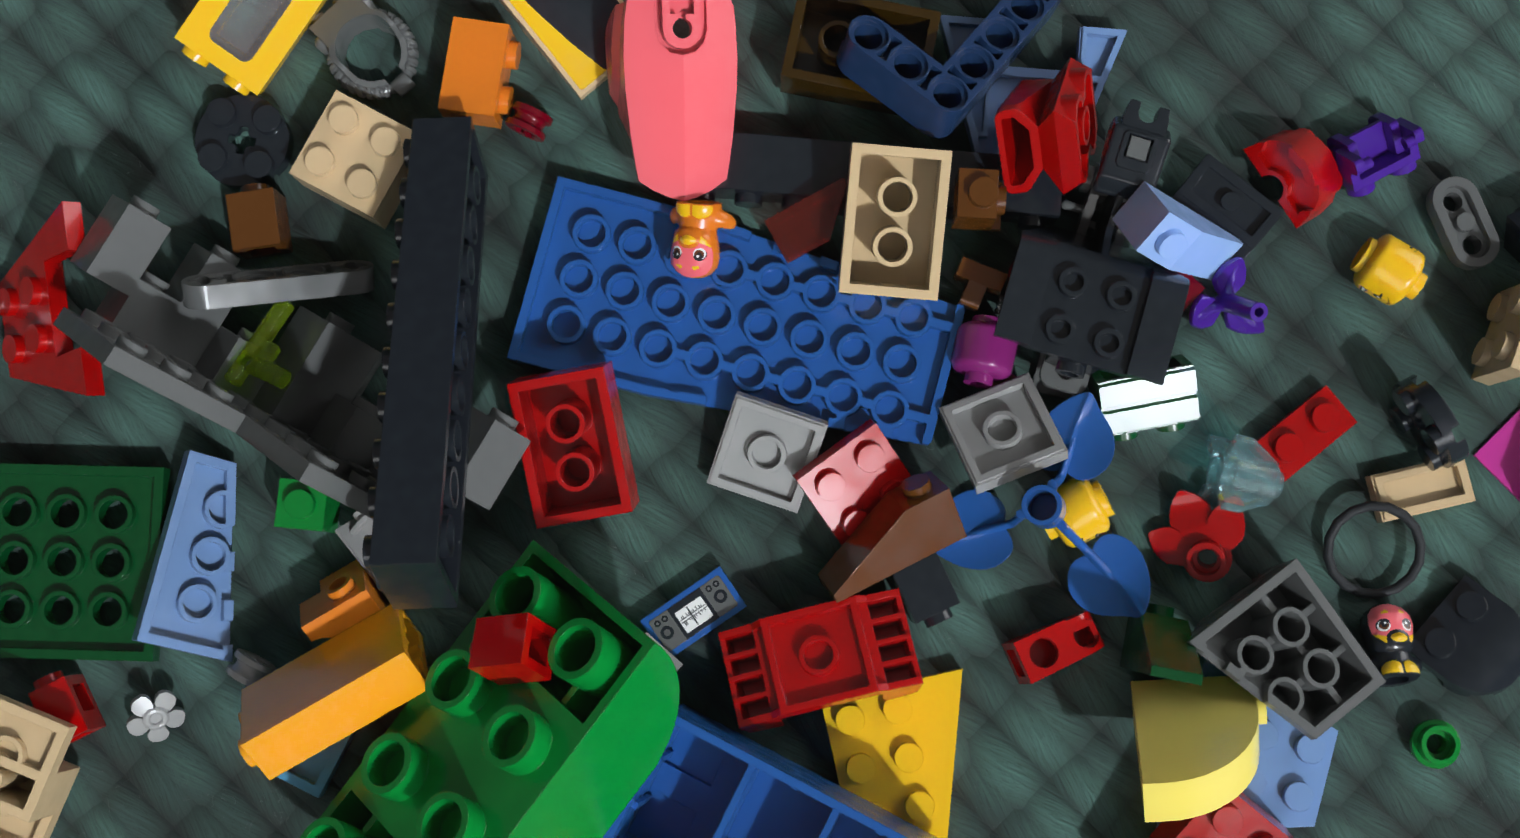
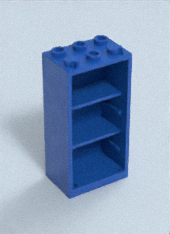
(733, 787)

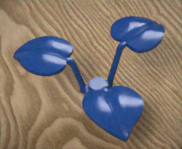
(1113, 573)

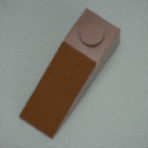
(896, 533)

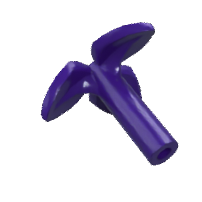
(1239, 313)

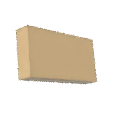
(1420, 489)

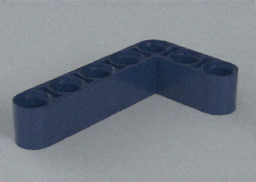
(922, 89)

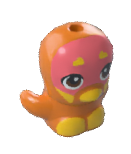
(695, 242)

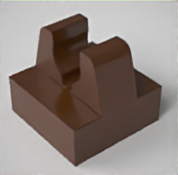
(977, 281)

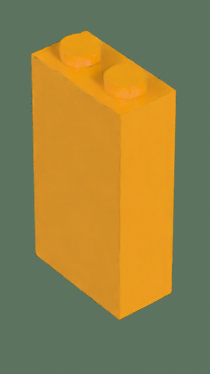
(331, 691)

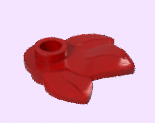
(1196, 528)

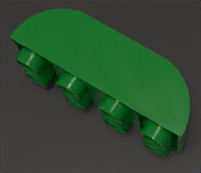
(523, 754)

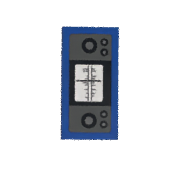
(694, 612)

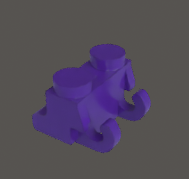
(1375, 152)

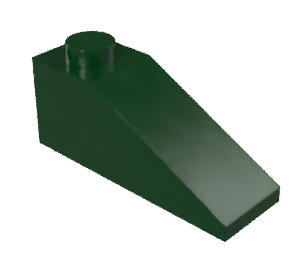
(1158, 646)

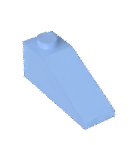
(1174, 234)

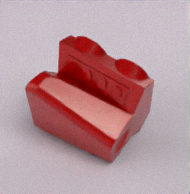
(1048, 128)

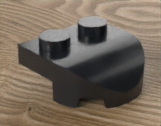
(1471, 641)

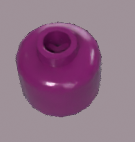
(980, 354)

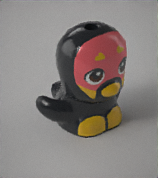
(1389, 640)

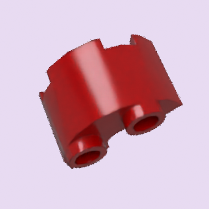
(1303, 167)

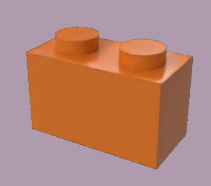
(479, 71)

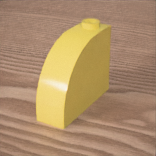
(1194, 744)

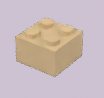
(355, 159)

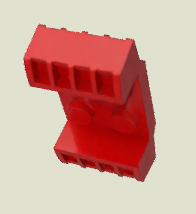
(820, 658)

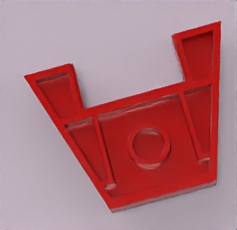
(32, 300)

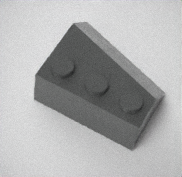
(1289, 649)

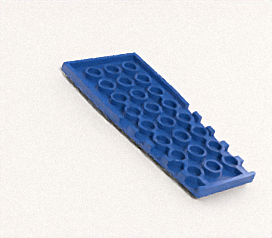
(750, 327)

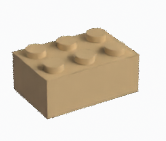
(894, 221)

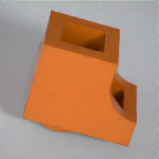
(343, 602)

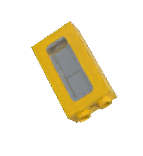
(246, 37)

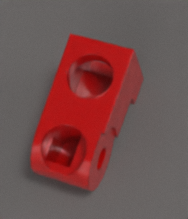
(1053, 647)

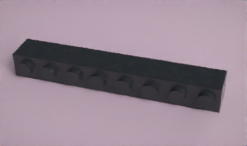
(793, 168)

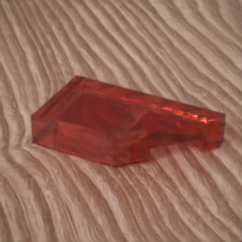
(807, 222)

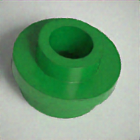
(1448, 748)

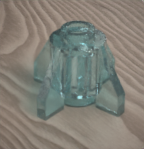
(1240, 474)

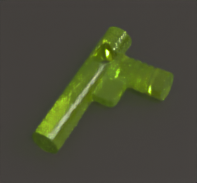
(263, 351)

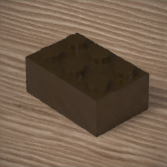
(818, 33)

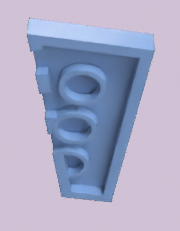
(190, 579)

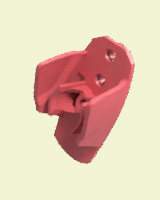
(675, 90)

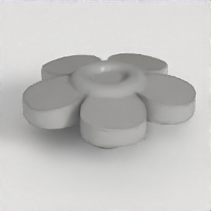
(155, 716)

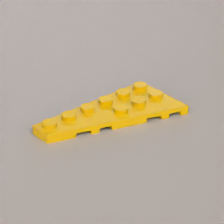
(901, 750)

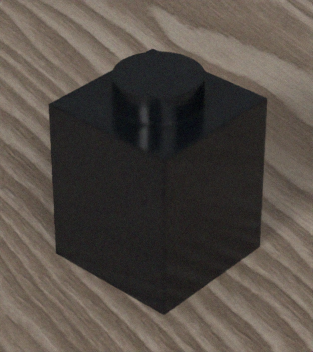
(926, 591)

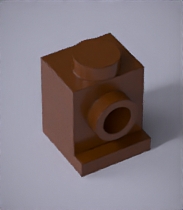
(978, 200)

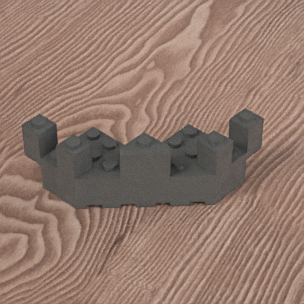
(311, 427)

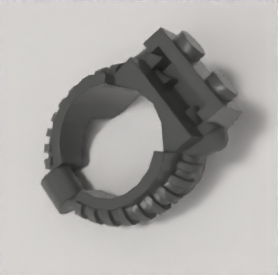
(341, 24)

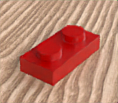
(1306, 431)

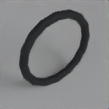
(1410, 522)

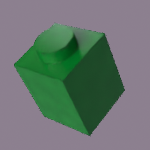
(305, 508)

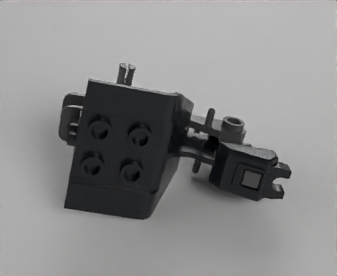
(1088, 296)

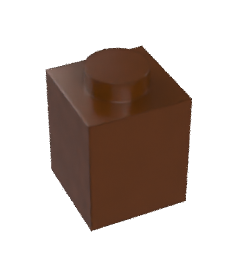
(258, 221)

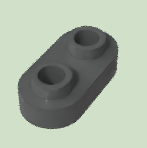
(1467, 222)

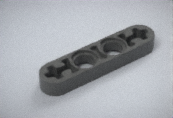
(277, 284)

